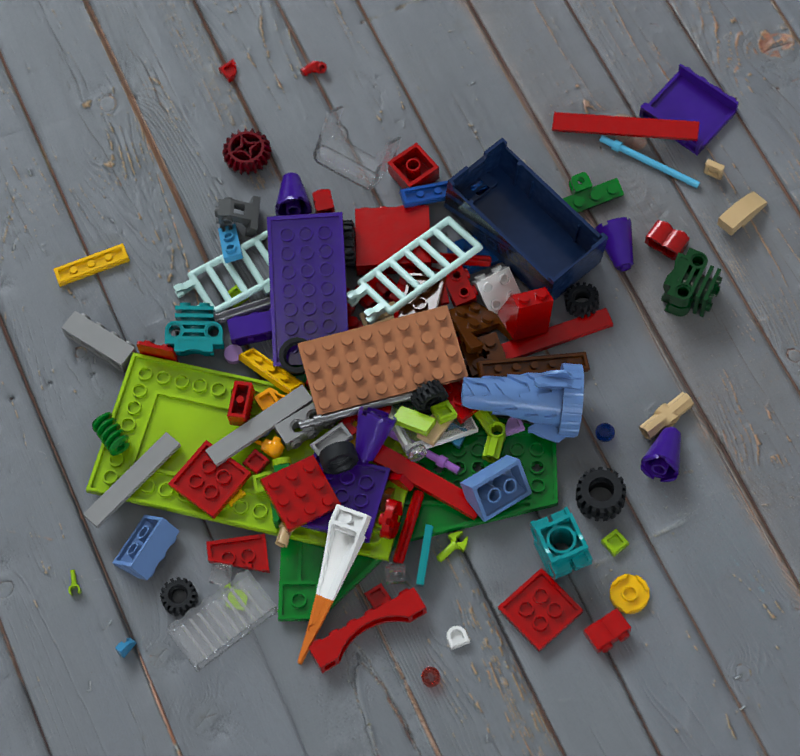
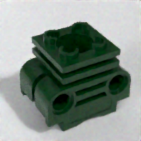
(690, 284)

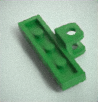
(587, 197)

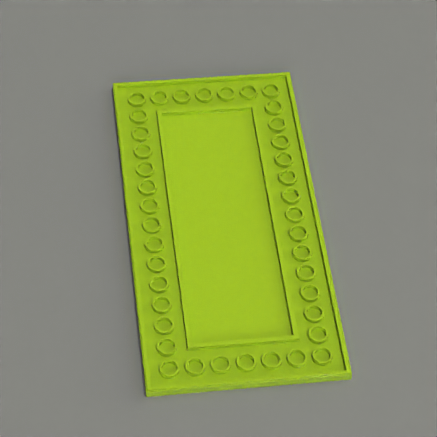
(193, 408)

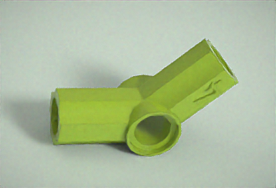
(494, 443)

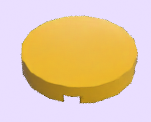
(629, 593)

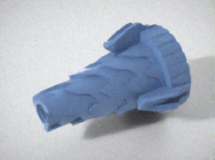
(547, 399)

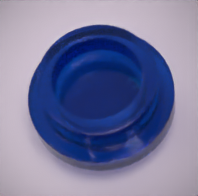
(605, 432)

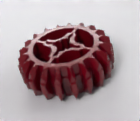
(254, 143)

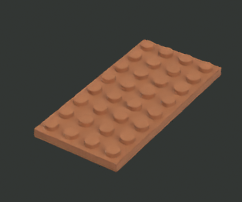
(382, 360)

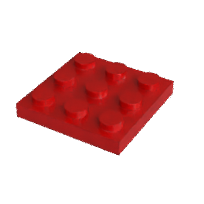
(207, 485)
(300, 493)
(540, 609)

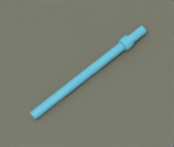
(618, 146)

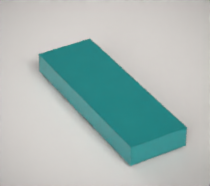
(424, 555)

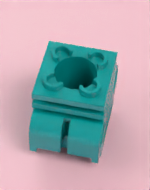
(194, 326)
(560, 530)

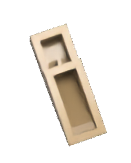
(741, 212)

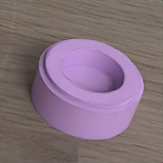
(232, 353)

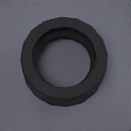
(283, 352)
(338, 457)

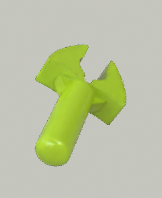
(453, 545)

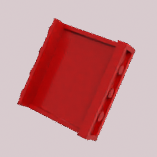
(386, 231)

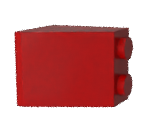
(527, 313)

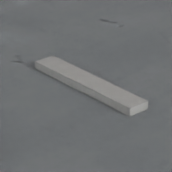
(258, 425)
(132, 480)

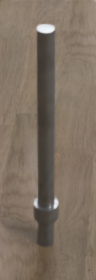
(318, 420)

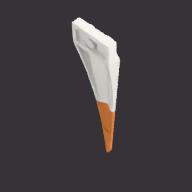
(342, 545)

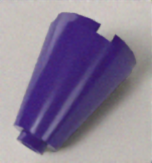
(292, 197)
(619, 242)
(372, 432)
(663, 456)

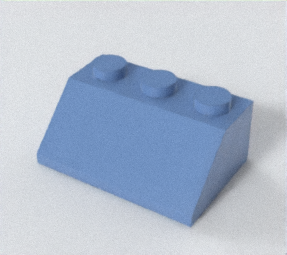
(496, 487)
(146, 546)

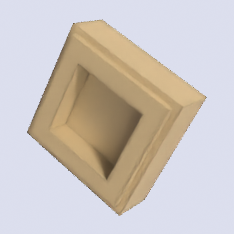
(714, 169)

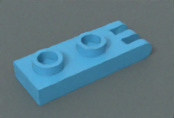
(230, 244)

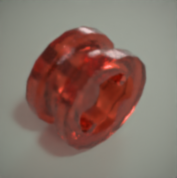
(427, 682)

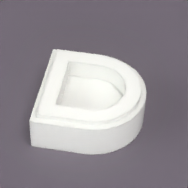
(457, 637)

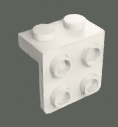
(496, 287)

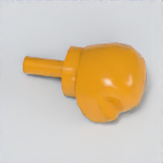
(272, 448)

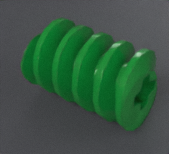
(110, 435)

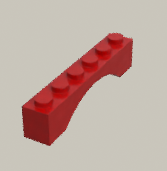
(403, 608)

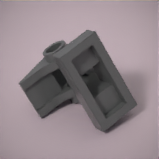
(249, 219)

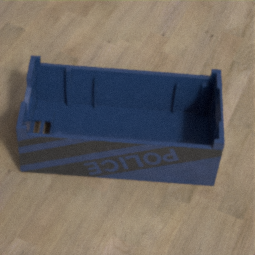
(524, 221)

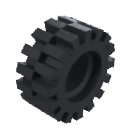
(581, 308)
(428, 396)
(178, 608)

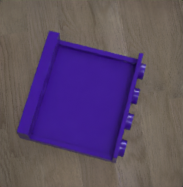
(692, 99)

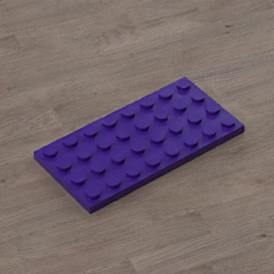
(306, 279)

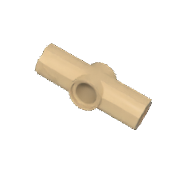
(666, 415)

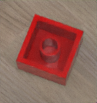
(413, 168)

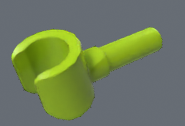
(73, 583)

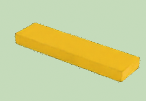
(91, 265)
(264, 367)

